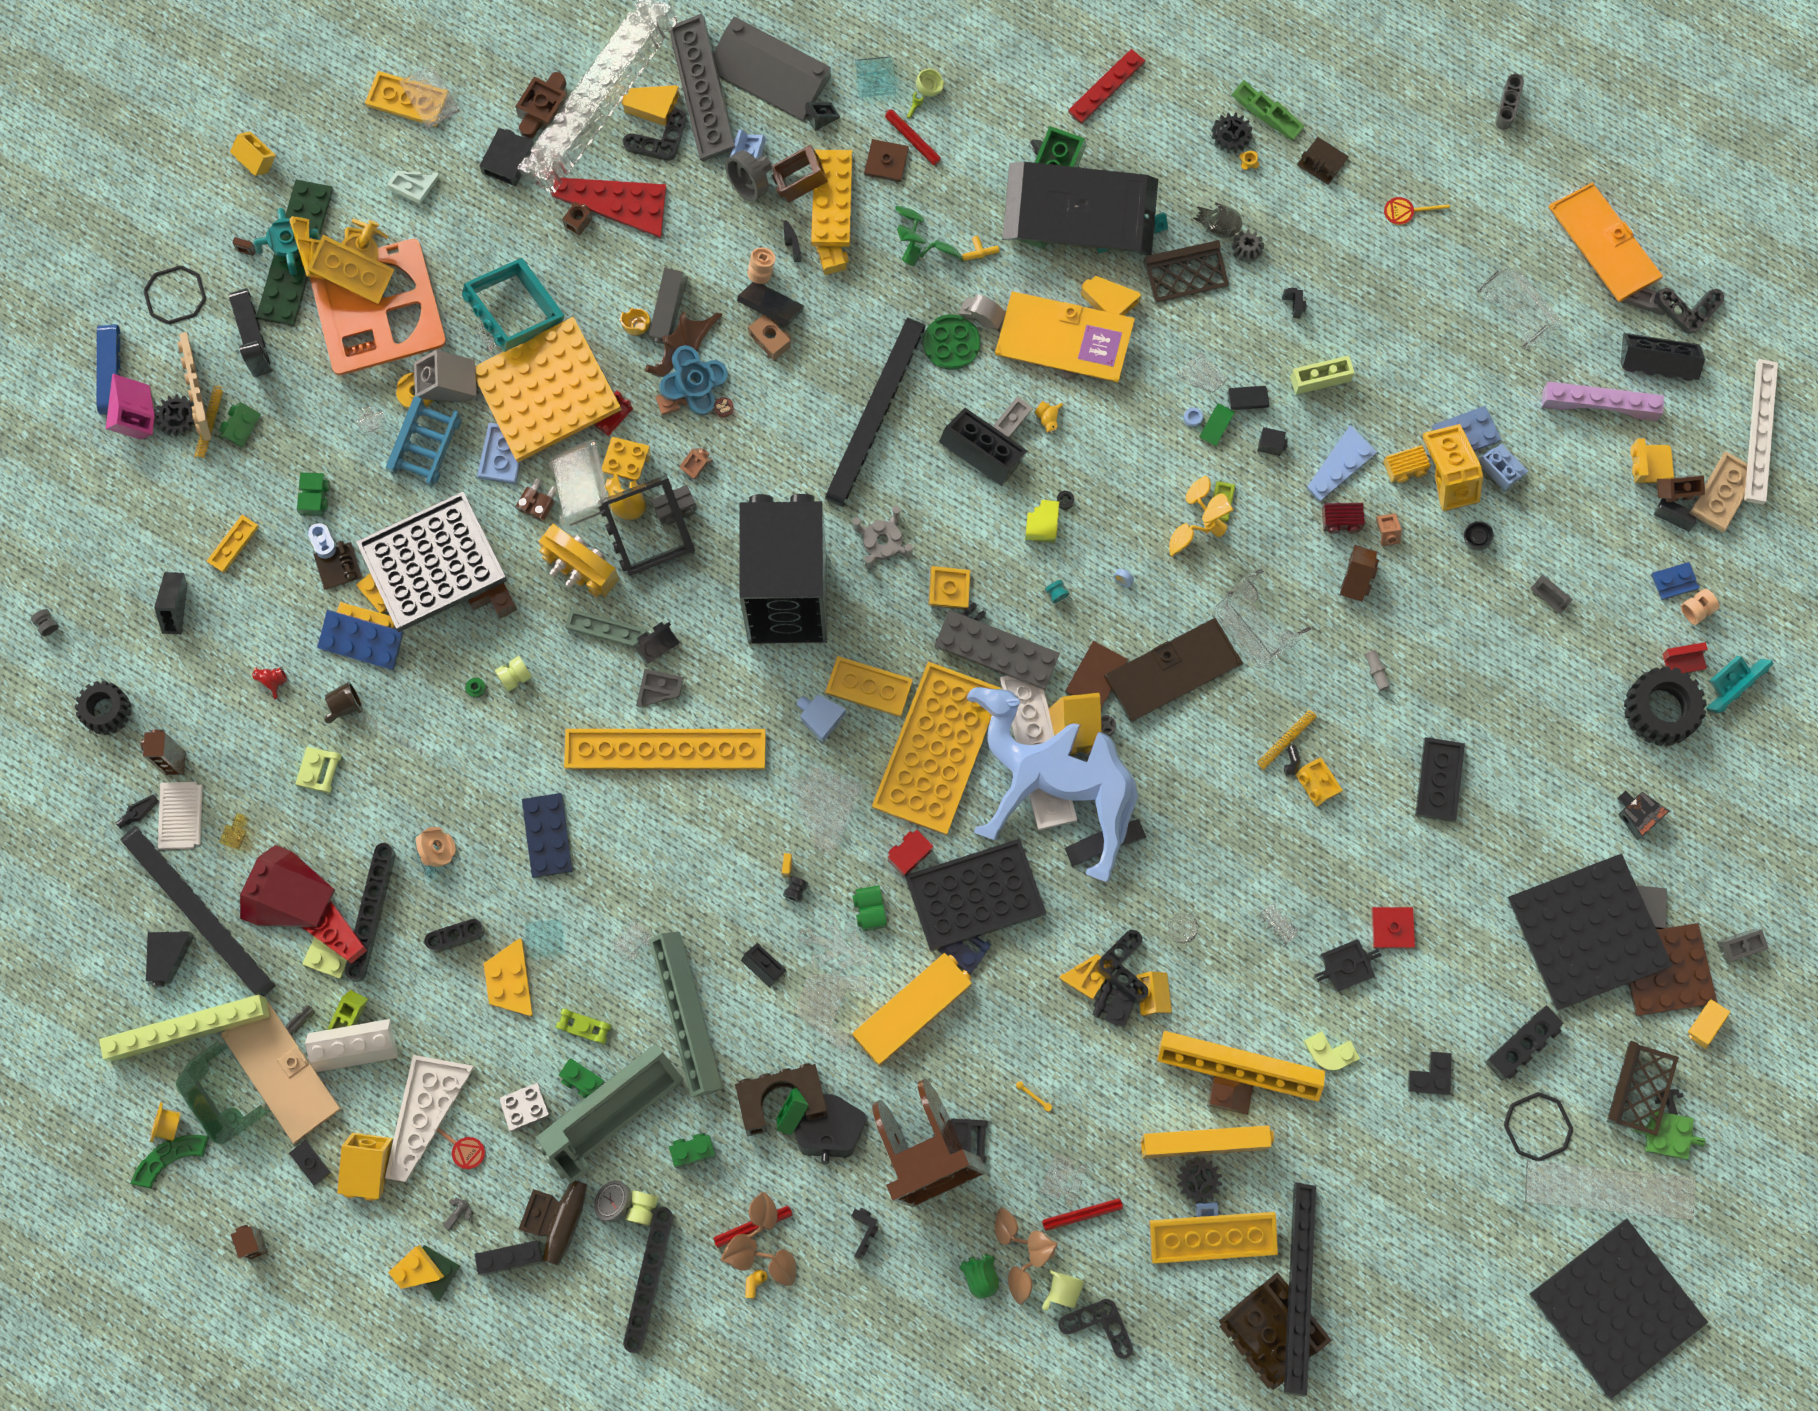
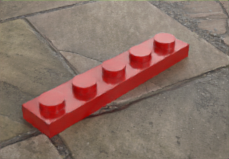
(1106, 86)

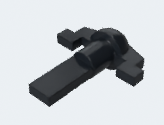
(1670, 1101)

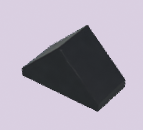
(820, 114)

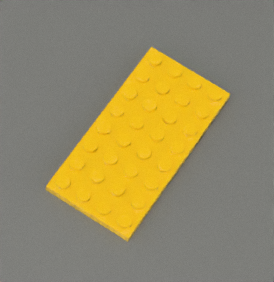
(934, 750)

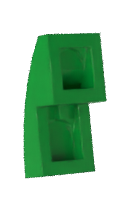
(1217, 424)

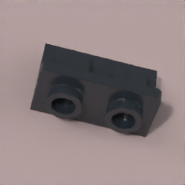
(656, 643)

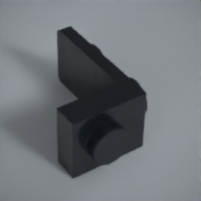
(864, 1217)

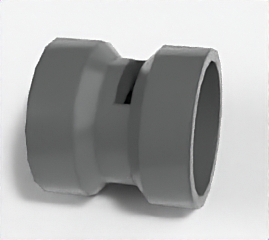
(44, 622)

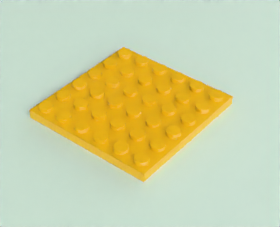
(545, 389)

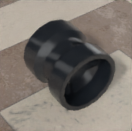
(795, 889)

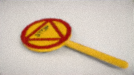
(1401, 210)

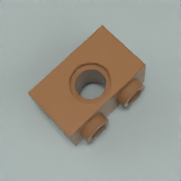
(775, 346)

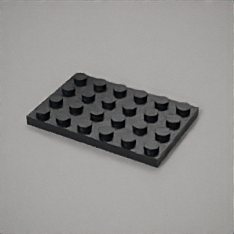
(975, 895)

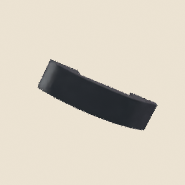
(1094, 844)

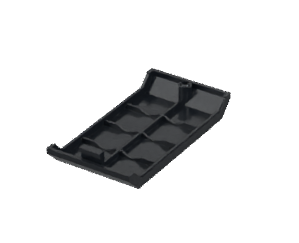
(1080, 207)

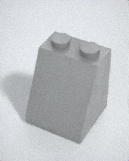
(445, 377)

